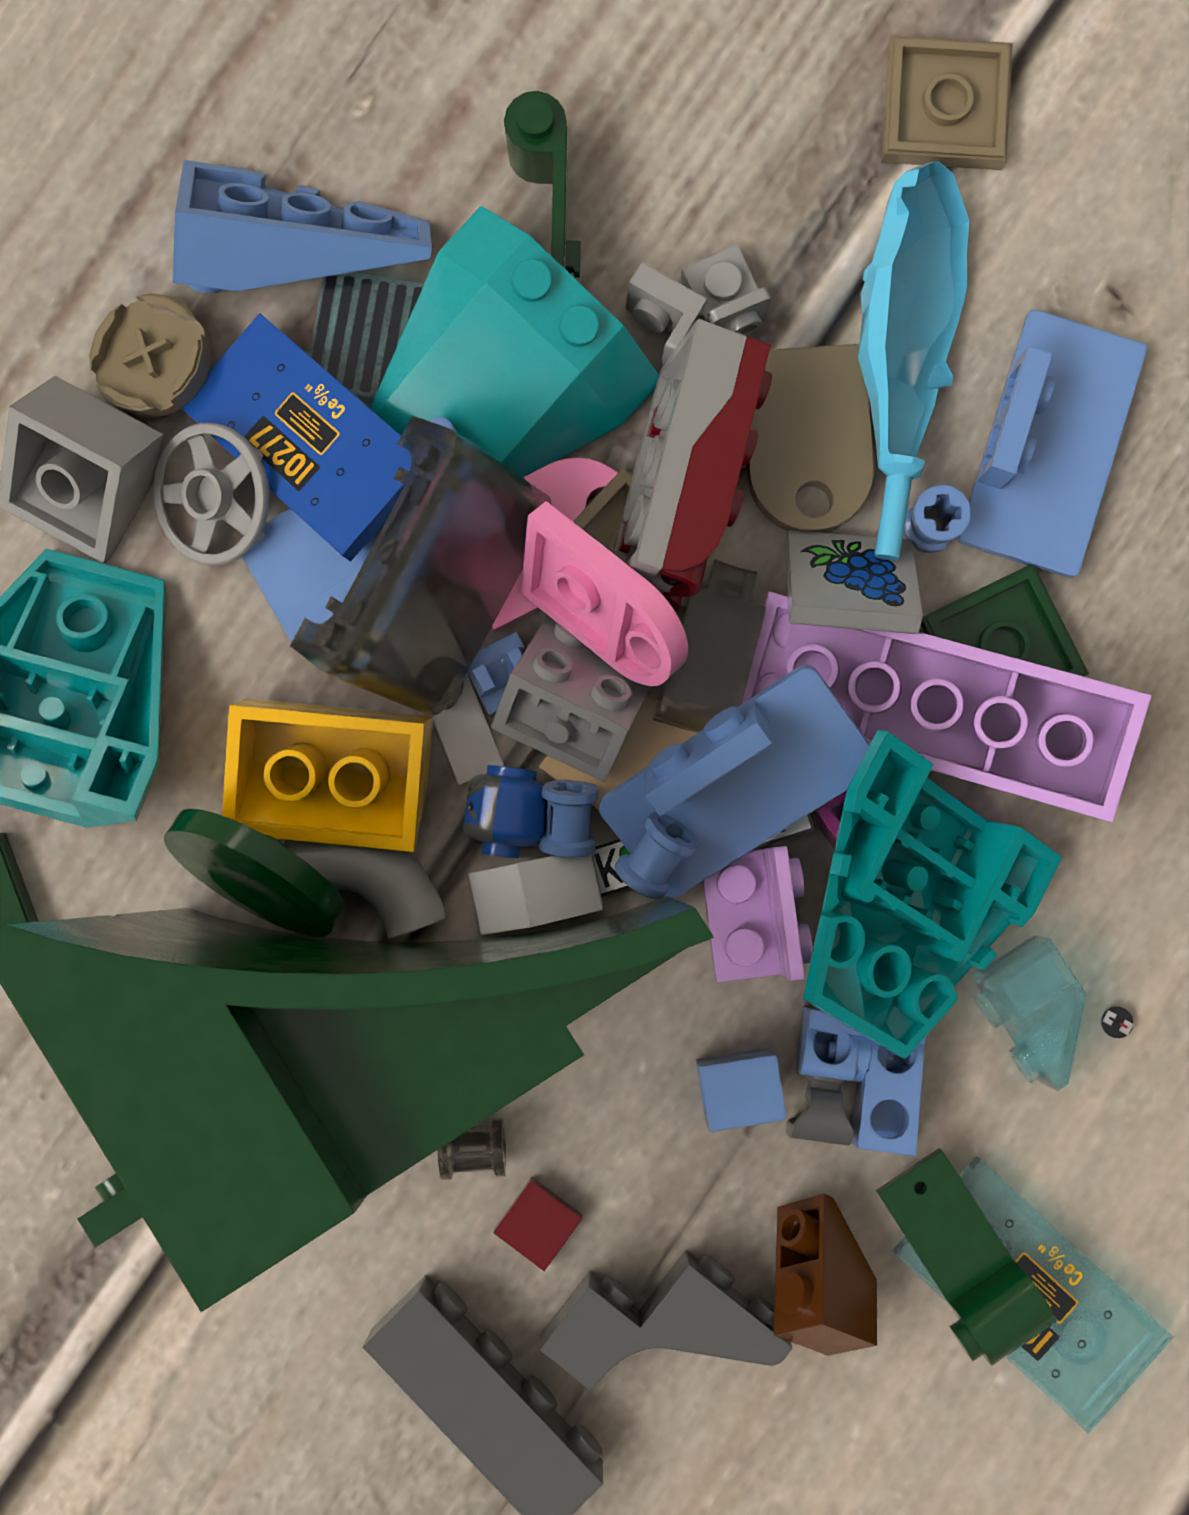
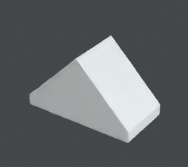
(535, 893)

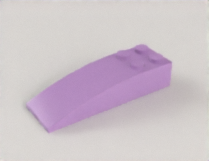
(968, 708)

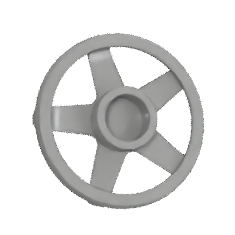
(209, 493)

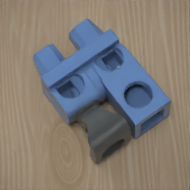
(885, 1092)

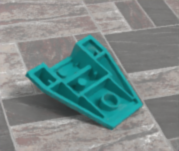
(512, 352)
(80, 690)

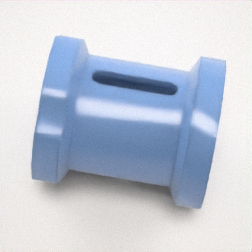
(949, 506)
(568, 818)
(656, 856)

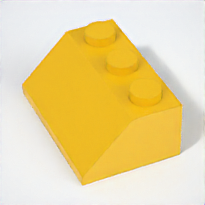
(327, 773)

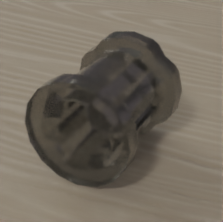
(491, 1159)

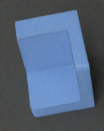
(741, 1089)

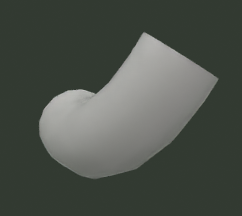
(383, 877)

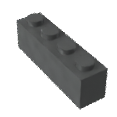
(485, 1403)

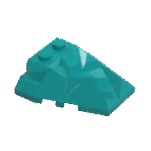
(914, 898)

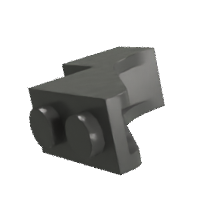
(687, 1312)

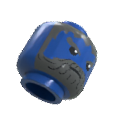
(505, 810)

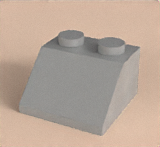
(76, 466)

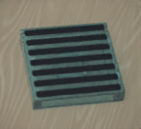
(360, 328)

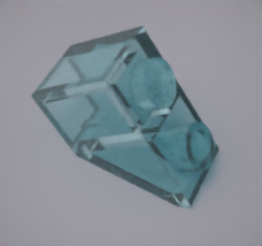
(1039, 1007)

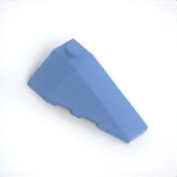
(251, 236)

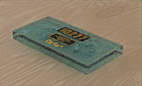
(1100, 1331)

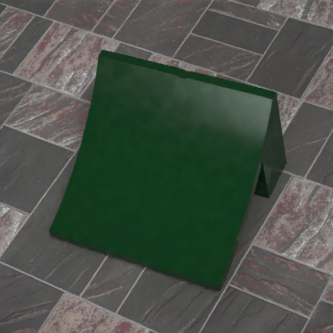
(288, 1075)

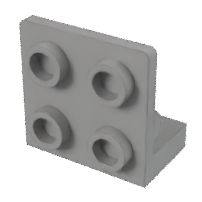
(568, 702)

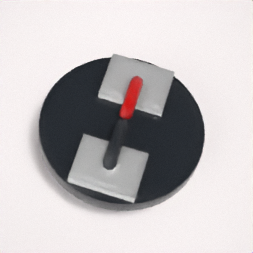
(1117, 1022)

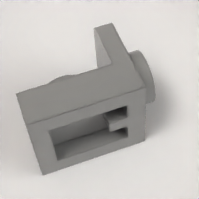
(729, 290)
(663, 306)

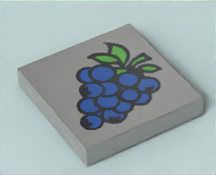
(842, 584)

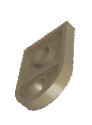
(813, 435)

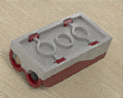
(693, 458)

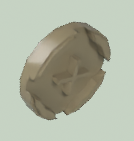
(151, 356)

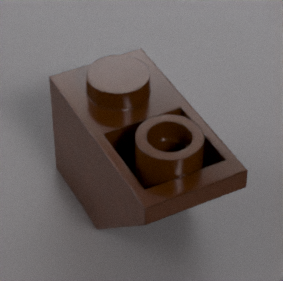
(822, 1280)

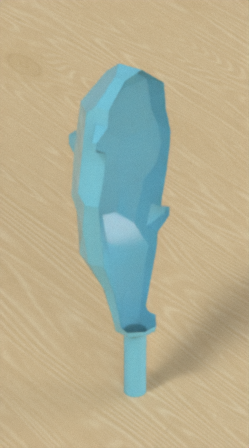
(911, 308)

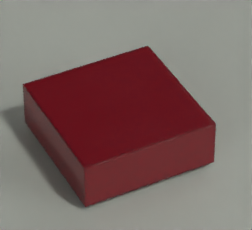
(538, 1224)

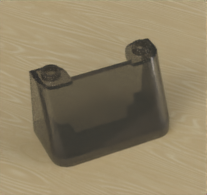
(430, 575)

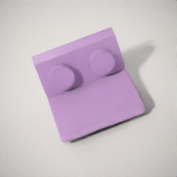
(756, 918)

